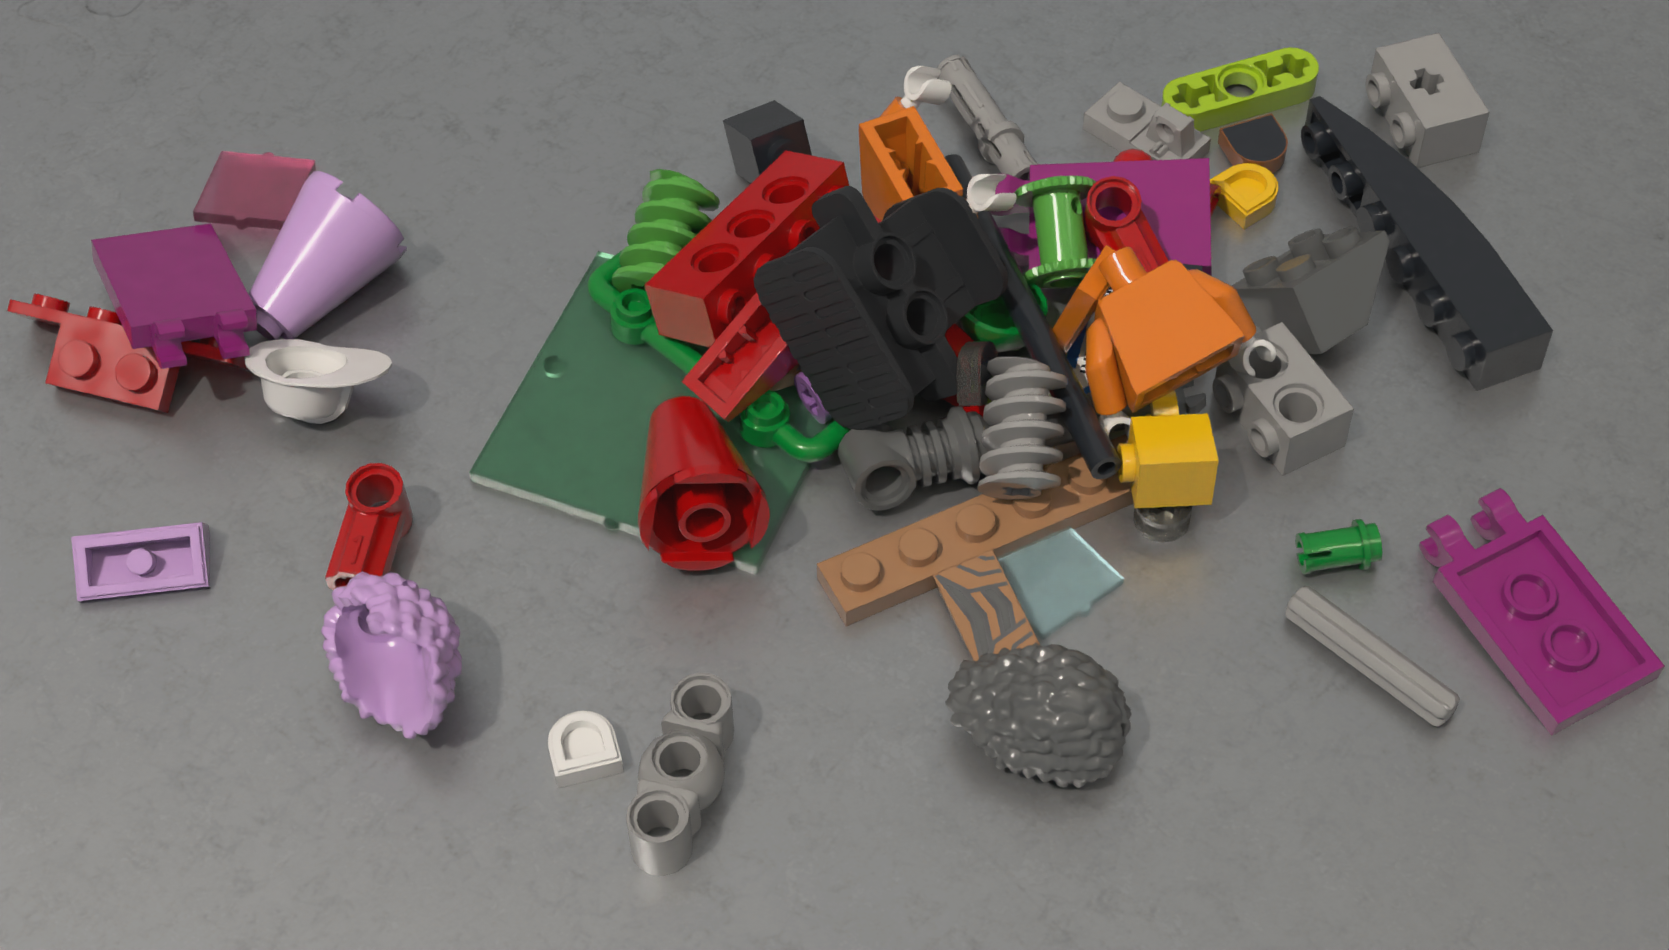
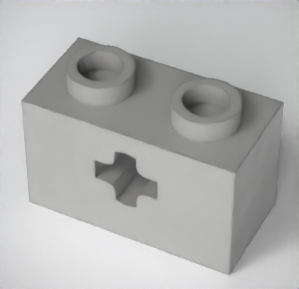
(1427, 100)

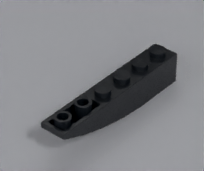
(1432, 250)

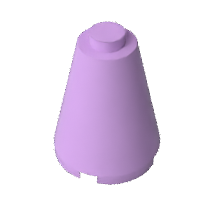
(321, 257)

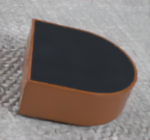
(1255, 142)

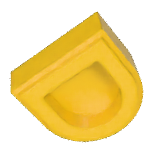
(1246, 193)

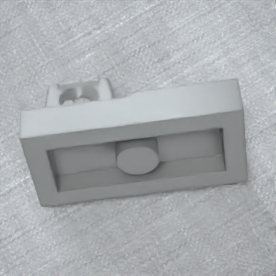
(1133, 121)

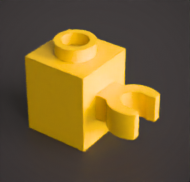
(1169, 457)

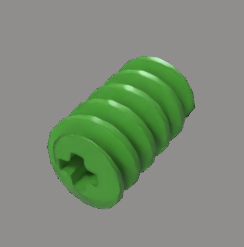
(662, 226)

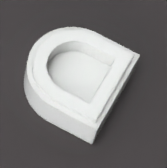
(583, 748)

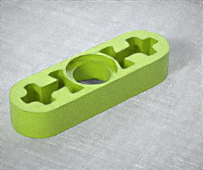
(1276, 77)

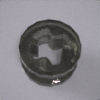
(1165, 525)

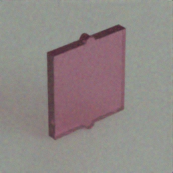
(252, 190)

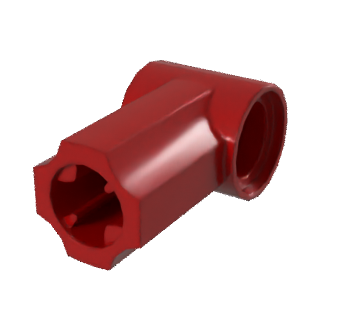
(1128, 232)
(370, 533)

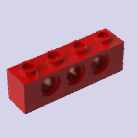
(715, 271)

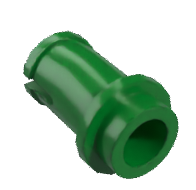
(1339, 547)

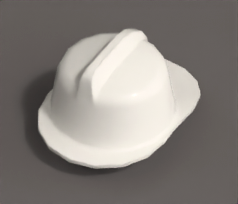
(311, 378)

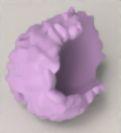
(393, 651)

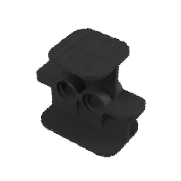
(874, 300)

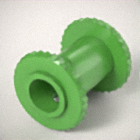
(1058, 229)

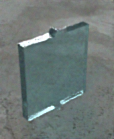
(1058, 579)

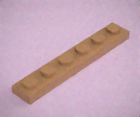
(905, 560)

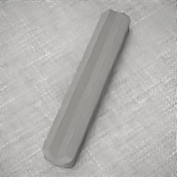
(1372, 656)

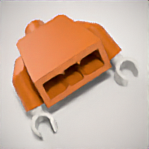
(904, 159)
(1162, 334)

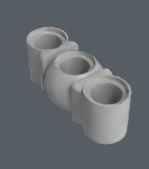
(678, 800)

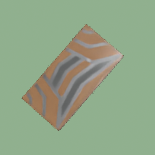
(984, 606)

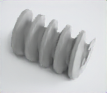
(1020, 428)

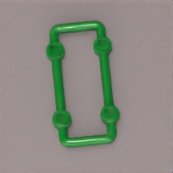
(761, 423)

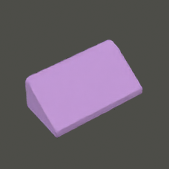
(141, 561)

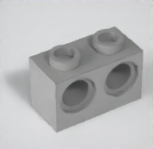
(1287, 406)

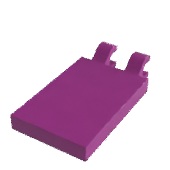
(1172, 196)
(175, 290)
(1538, 613)

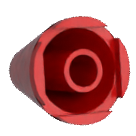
(697, 490)

